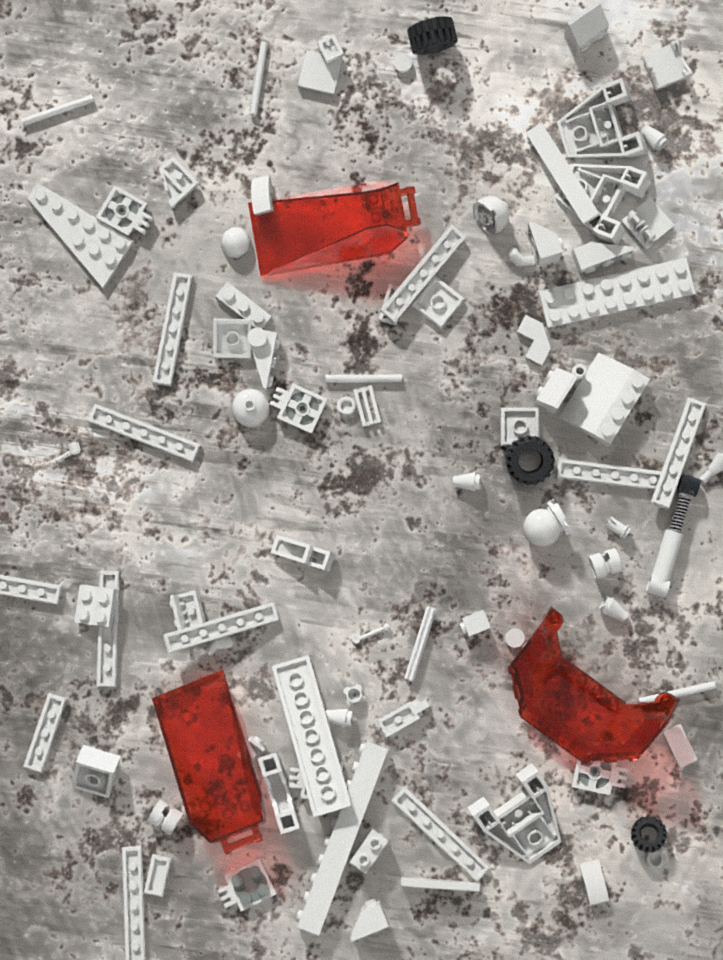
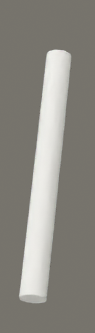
(258, 78)
(57, 110)
(362, 378)
(684, 691)

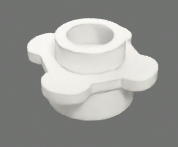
(349, 691)

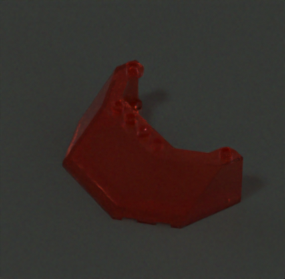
(577, 708)

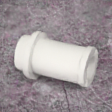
(578, 367)
(618, 527)

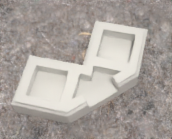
(535, 331)

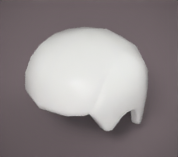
(235, 242)

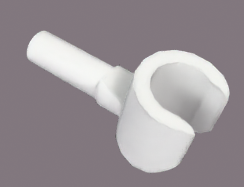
(74, 449)

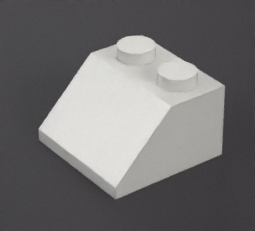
(587, 28)
(544, 244)
(555, 390)
(95, 771)
(370, 920)

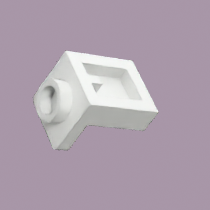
(330, 48)
(255, 747)

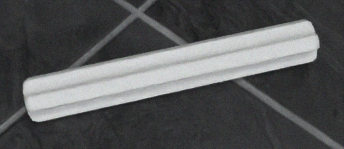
(420, 643)

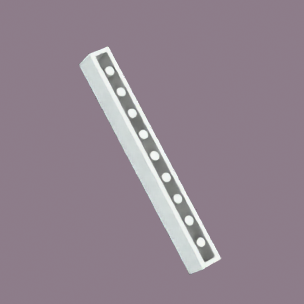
(342, 838)

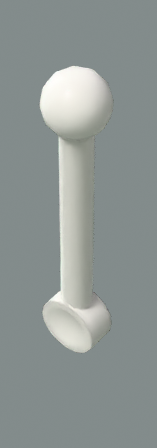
(356, 639)

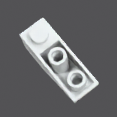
(596, 254)
(265, 358)

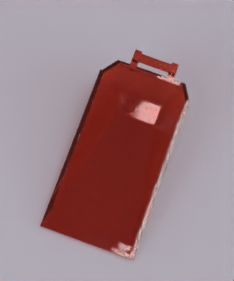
(332, 226)
(212, 761)

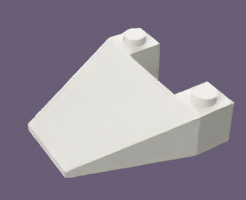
(594, 127)
(606, 188)
(525, 822)

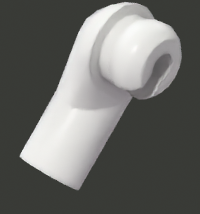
(519, 260)
(221, 643)

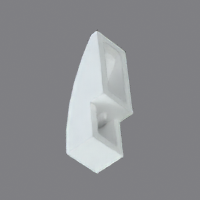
(303, 553)

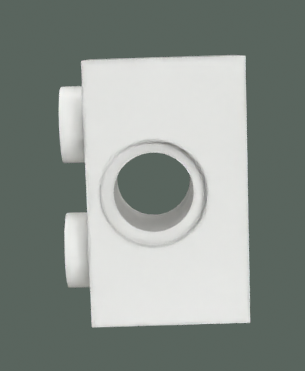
(369, 850)

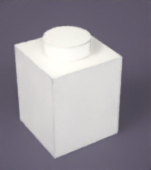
(474, 623)

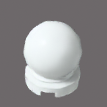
(545, 525)

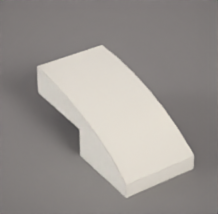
(261, 195)
(594, 882)

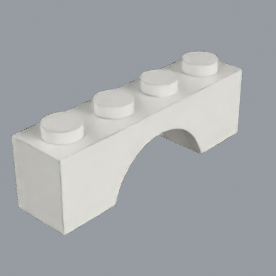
(279, 792)

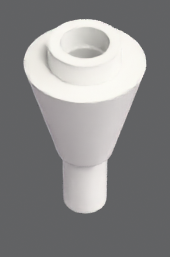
(714, 468)

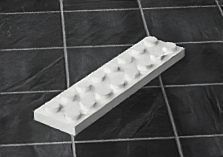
(616, 293)
(311, 736)

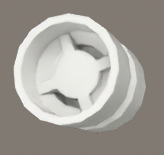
(605, 563)
(165, 817)

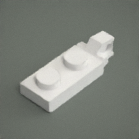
(402, 717)

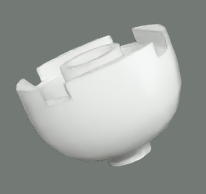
(492, 214)
(250, 408)

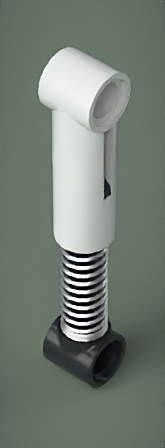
(672, 538)

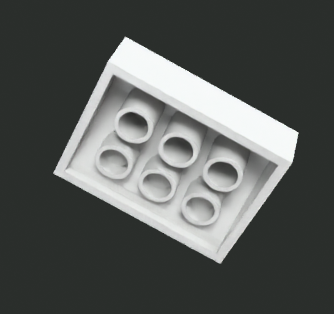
(604, 398)

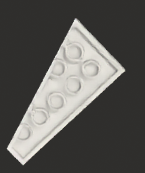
(91, 240)

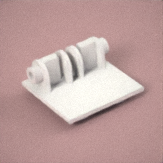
(647, 222)

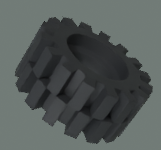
(648, 846)

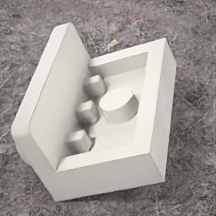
(187, 609)

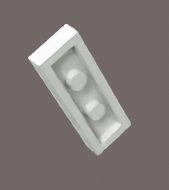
(243, 306)

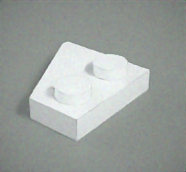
(177, 181)

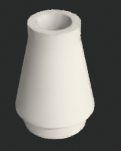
(655, 138)
(468, 481)
(613, 609)
(340, 717)

